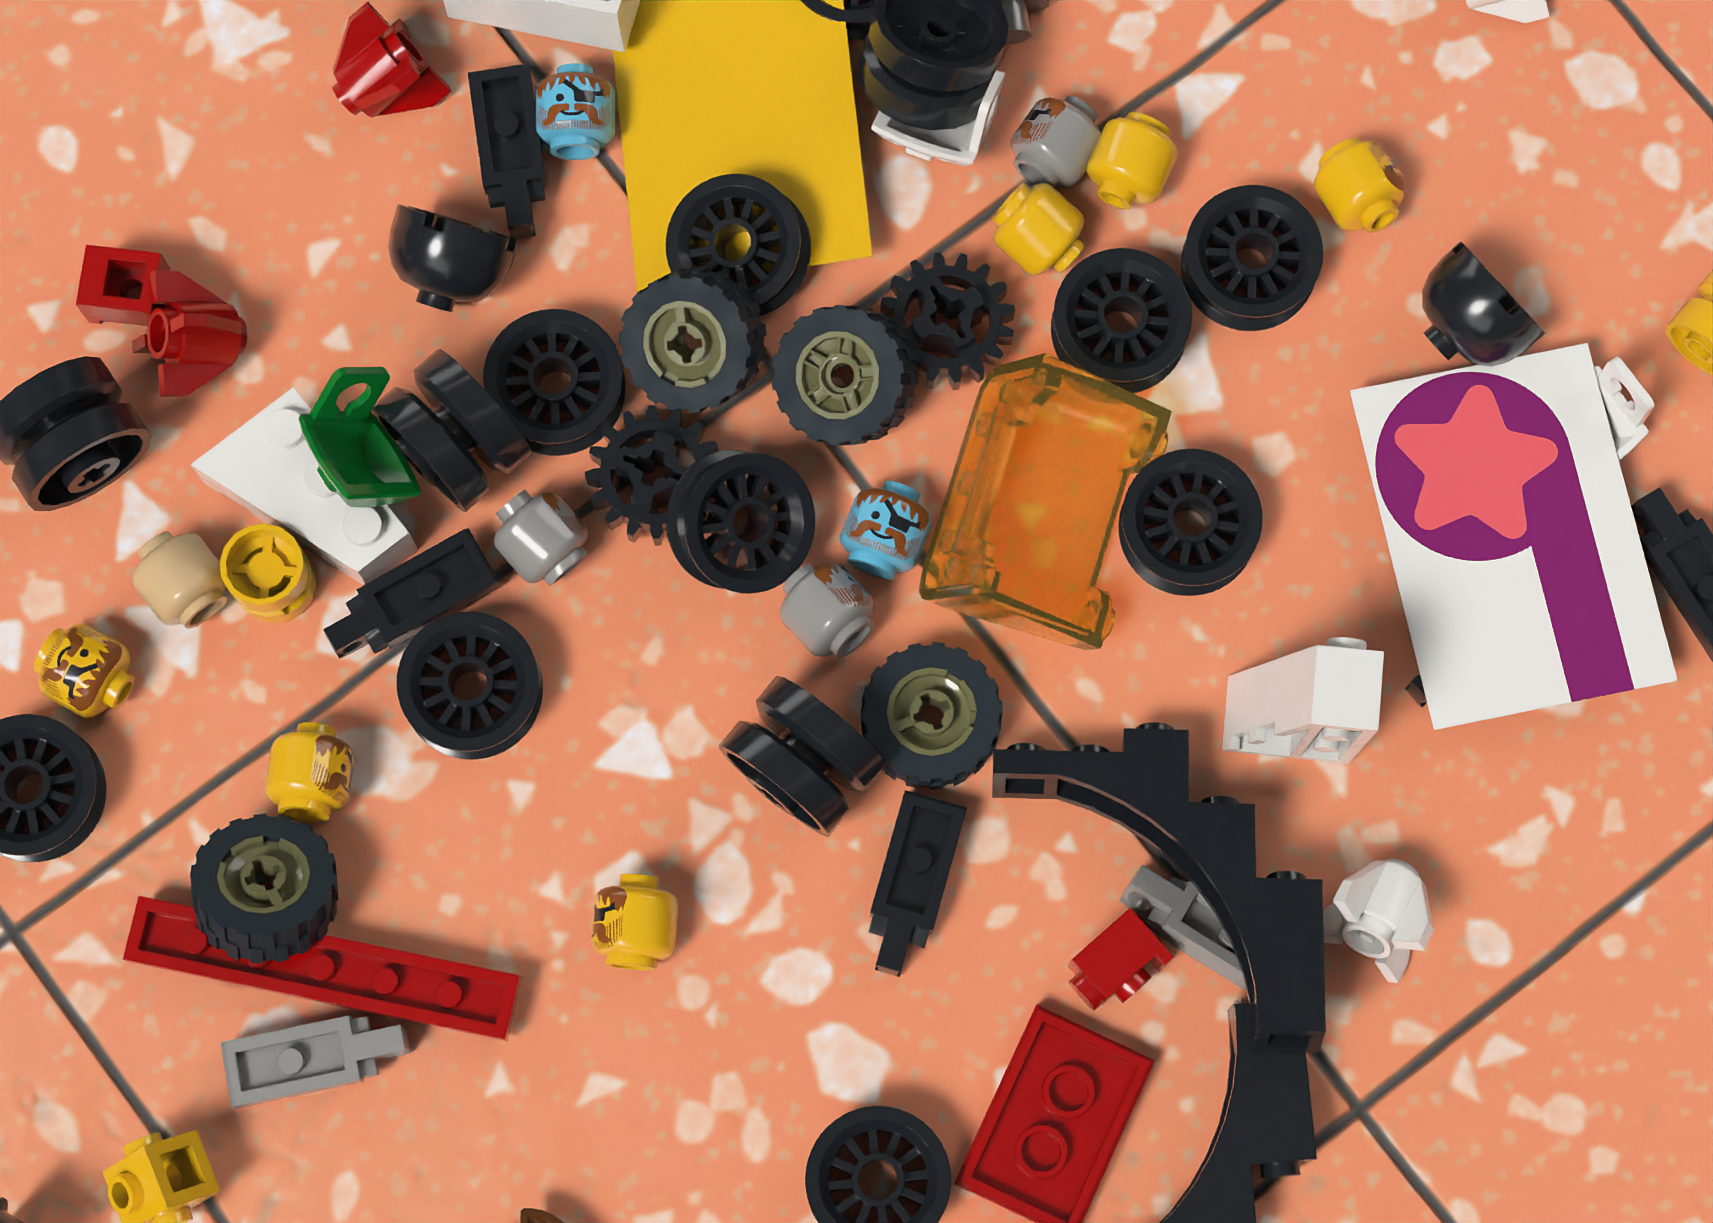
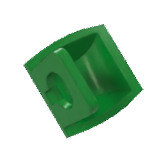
(353, 447)

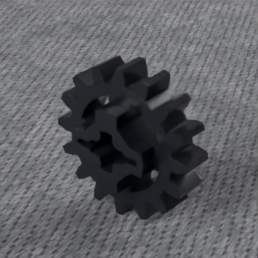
(967, 305)
(630, 464)

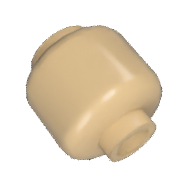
(179, 579)

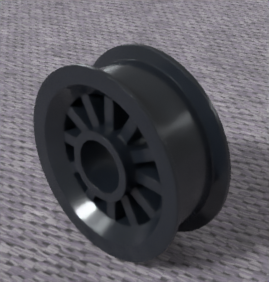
(728, 192)
(1280, 213)
(1125, 267)
(579, 333)
(1200, 468)
(793, 513)
(443, 636)
(87, 778)
(870, 1121)

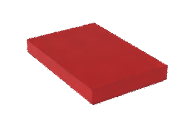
(1054, 1120)

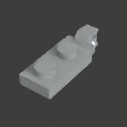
(1184, 920)
(307, 1058)

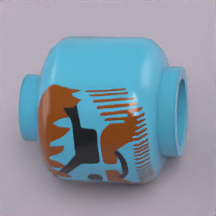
(575, 112)
(886, 530)

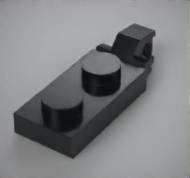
(509, 143)
(1681, 558)
(414, 596)
(914, 876)

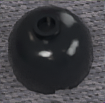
(448, 257)
(1474, 312)

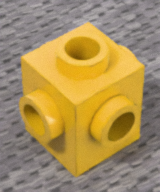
(161, 1179)

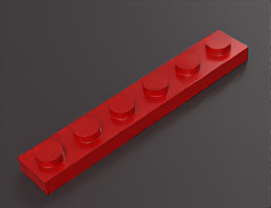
(335, 974)

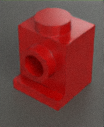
(108, 276)
(1117, 961)

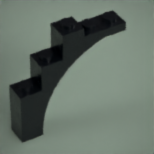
(1269, 920)
(1261, 1124)

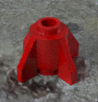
(381, 68)
(193, 333)

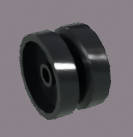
(932, 59)
(459, 423)
(69, 433)
(807, 751)

